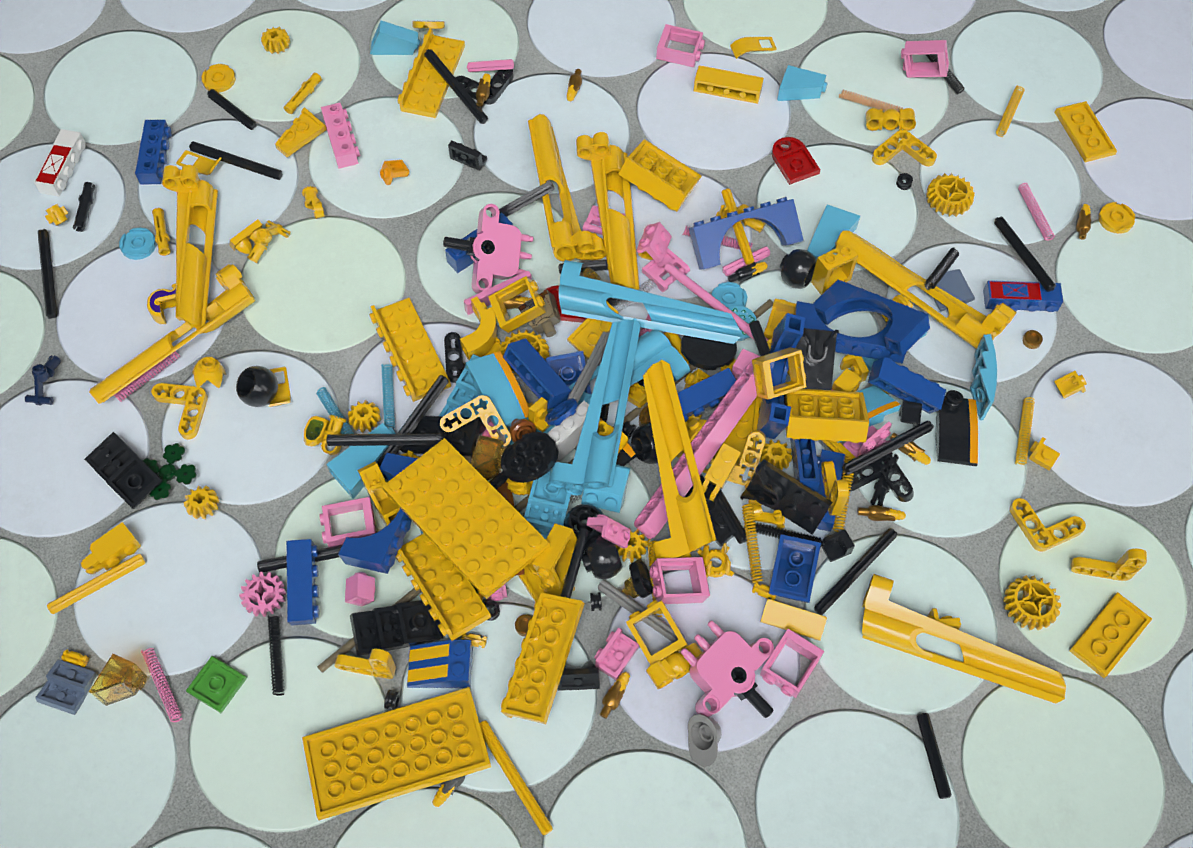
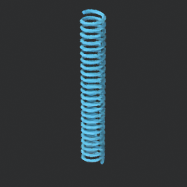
(389, 403)
(333, 407)

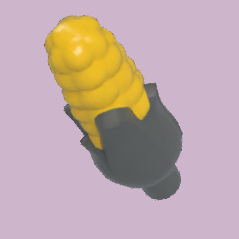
(446, 789)

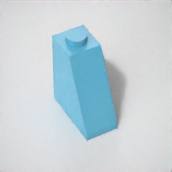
(393, 40)
(801, 84)

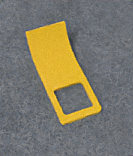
(750, 44)
(203, 164)
(283, 392)

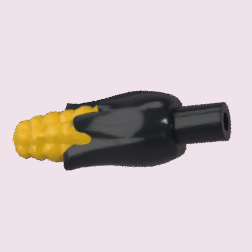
(746, 272)

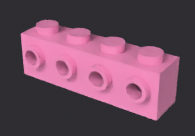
(340, 135)

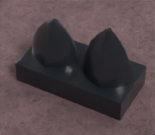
(580, 678)

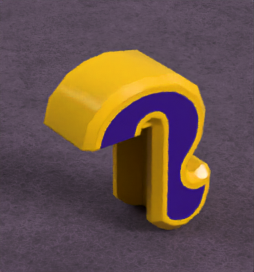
(160, 300)

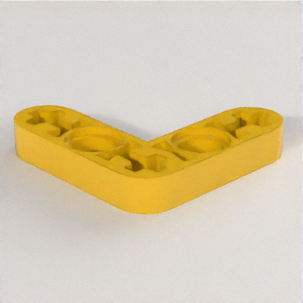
(906, 142)
(188, 400)
(483, 413)
(735, 476)
(835, 490)
(1044, 533)
(1122, 570)
(378, 665)

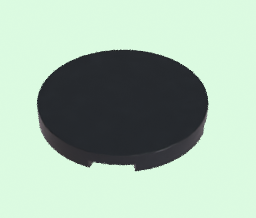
(707, 353)
(529, 457)

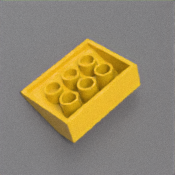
(659, 175)
(827, 415)

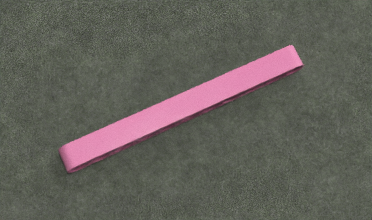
(704, 447)

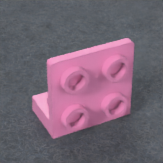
(874, 439)

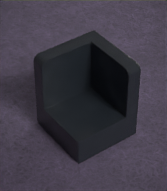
(910, 412)
(837, 545)

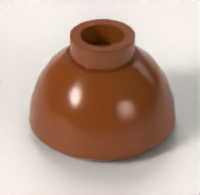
(520, 427)

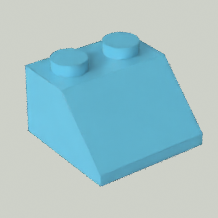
(609, 497)

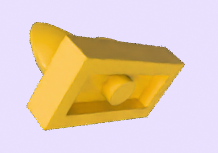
(241, 240)

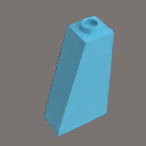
(829, 228)
(346, 464)

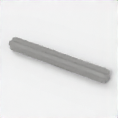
(589, 368)
(632, 606)

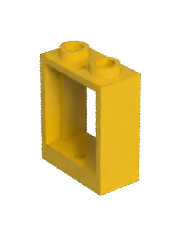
(834, 267)
(498, 298)
(763, 377)
(554, 562)
(675, 647)

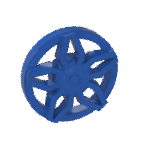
(561, 412)

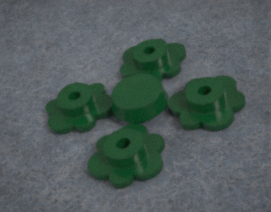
(168, 472)

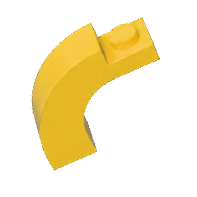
(485, 335)
(373, 483)

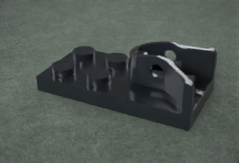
(819, 355)
(462, 439)
(784, 493)

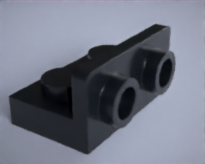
(466, 155)

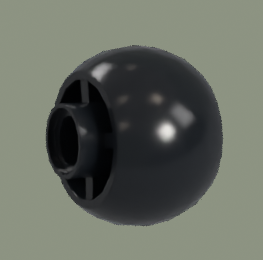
(798, 268)
(257, 386)
(643, 444)
(581, 513)
(601, 558)

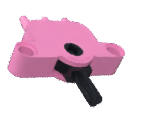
(503, 249)
(720, 663)

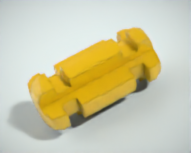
(762, 590)
(476, 640)
(75, 658)

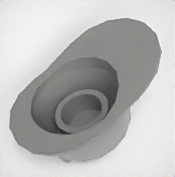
(703, 739)

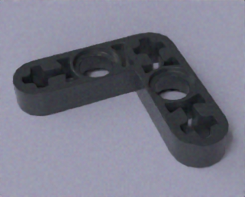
(496, 92)
(456, 365)
(880, 470)

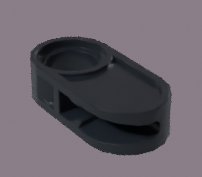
(641, 578)

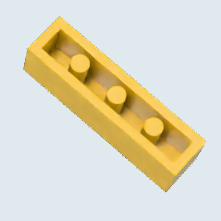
(728, 84)

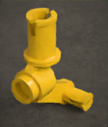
(753, 223)
(264, 237)
(772, 518)

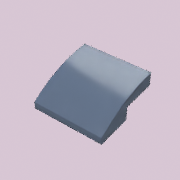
(956, 285)
(66, 687)

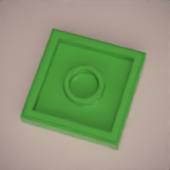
(216, 684)

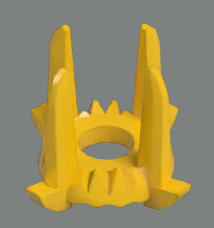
(721, 554)

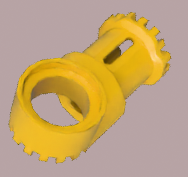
(312, 201)
(334, 427)

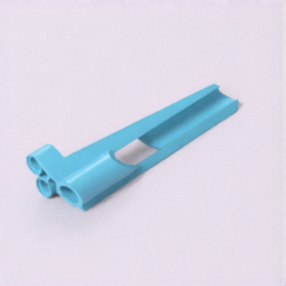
(588, 298)
(650, 349)
(597, 454)

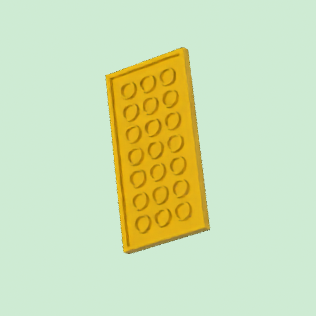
(466, 518)
(394, 753)

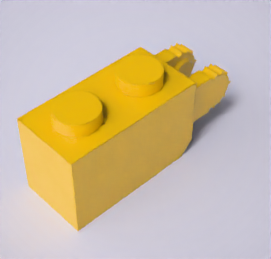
(721, 469)
(110, 549)

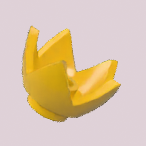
(208, 369)

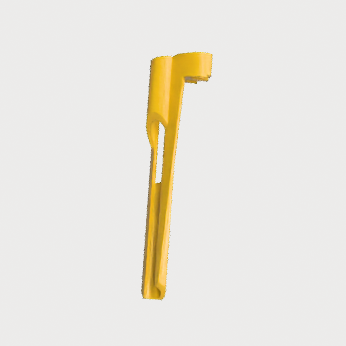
(198, 207)
(616, 228)
(565, 236)
(219, 311)
(962, 318)
(687, 516)
(898, 628)

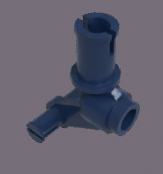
(41, 374)

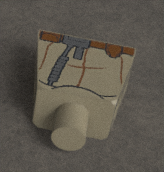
(546, 321)

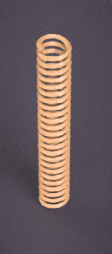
(866, 101)

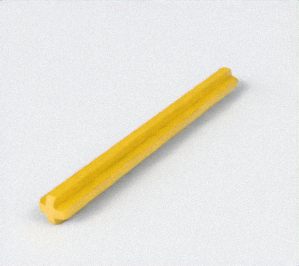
(515, 779)

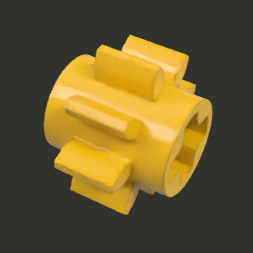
(56, 214)

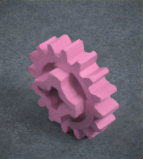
(270, 598)

